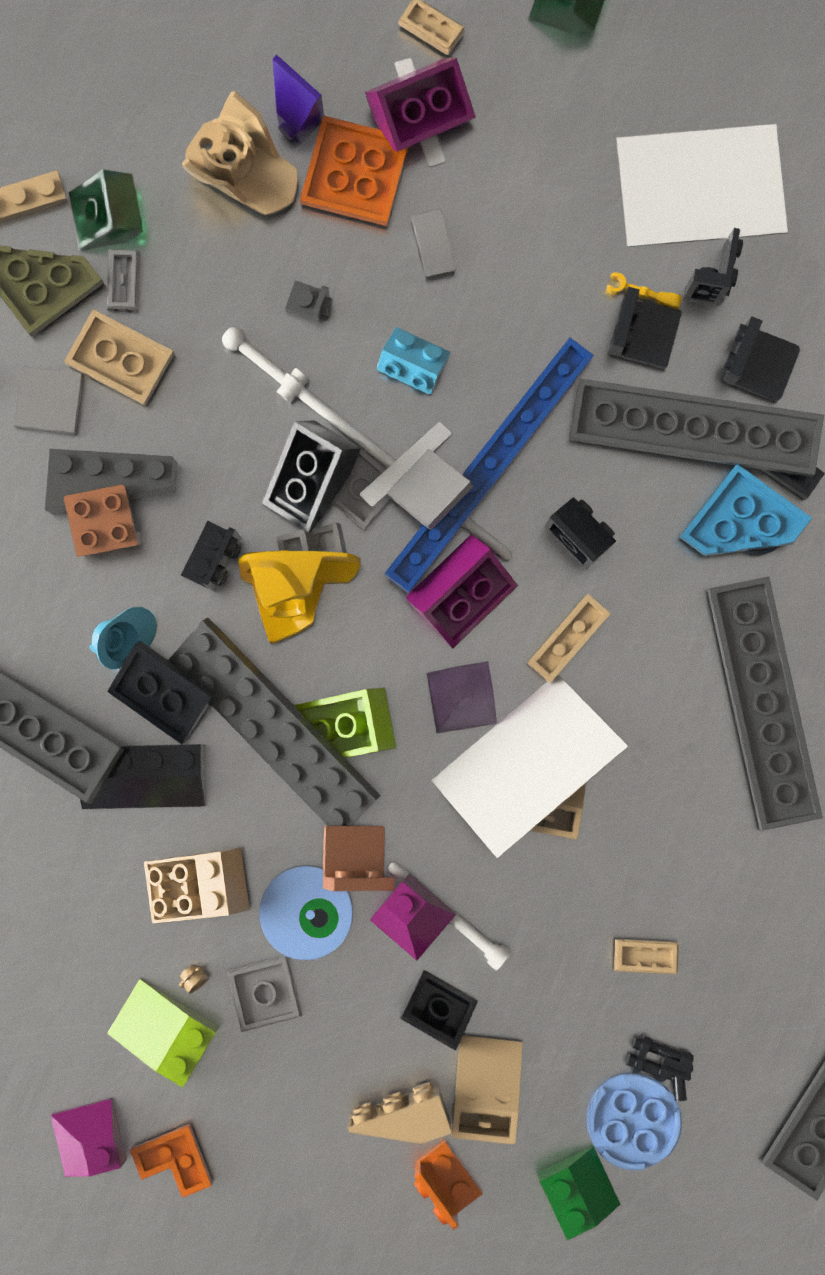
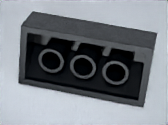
(154, 778)

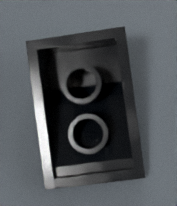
(310, 473)

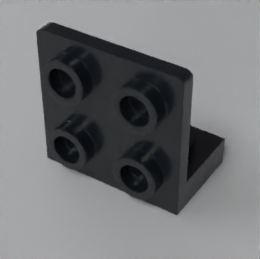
(711, 285)
(644, 331)
(212, 556)

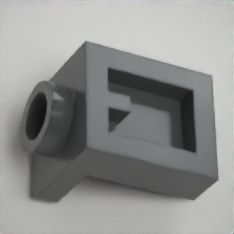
(309, 301)

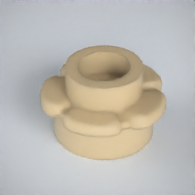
(193, 978)

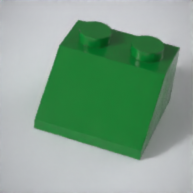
(579, 1192)

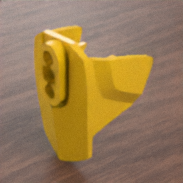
(291, 585)

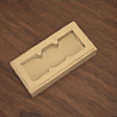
(431, 26)
(646, 956)

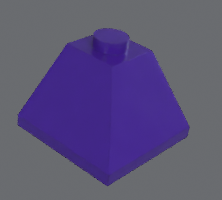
(297, 102)

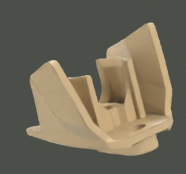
(258, 172)

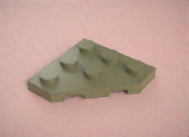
(43, 284)

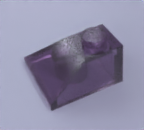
(462, 697)

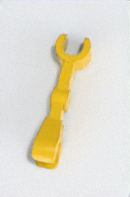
(662, 298)

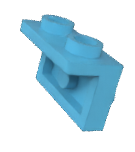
(412, 360)

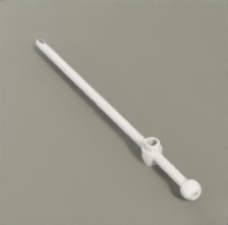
(293, 386)

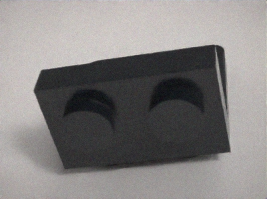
(760, 361)

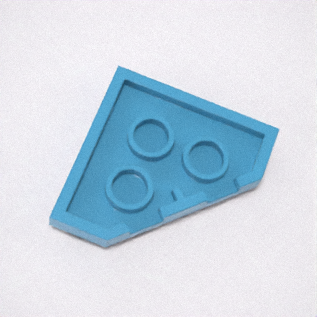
(744, 517)

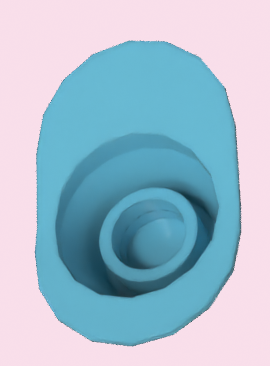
(116, 637)

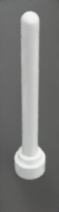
(495, 953)

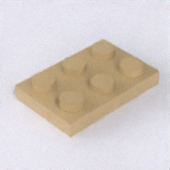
(119, 357)

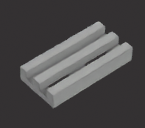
(122, 305)

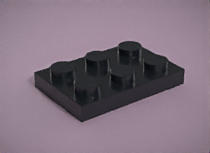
(160, 692)

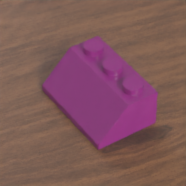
(421, 103)
(462, 590)

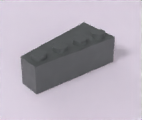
(86, 471)

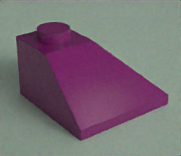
(413, 916)
(89, 1139)

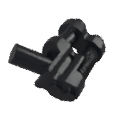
(674, 1065)

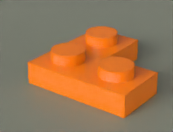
(174, 1151)

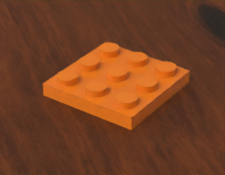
(353, 172)

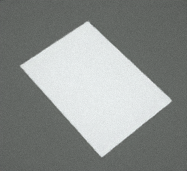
(701, 185)
(528, 764)

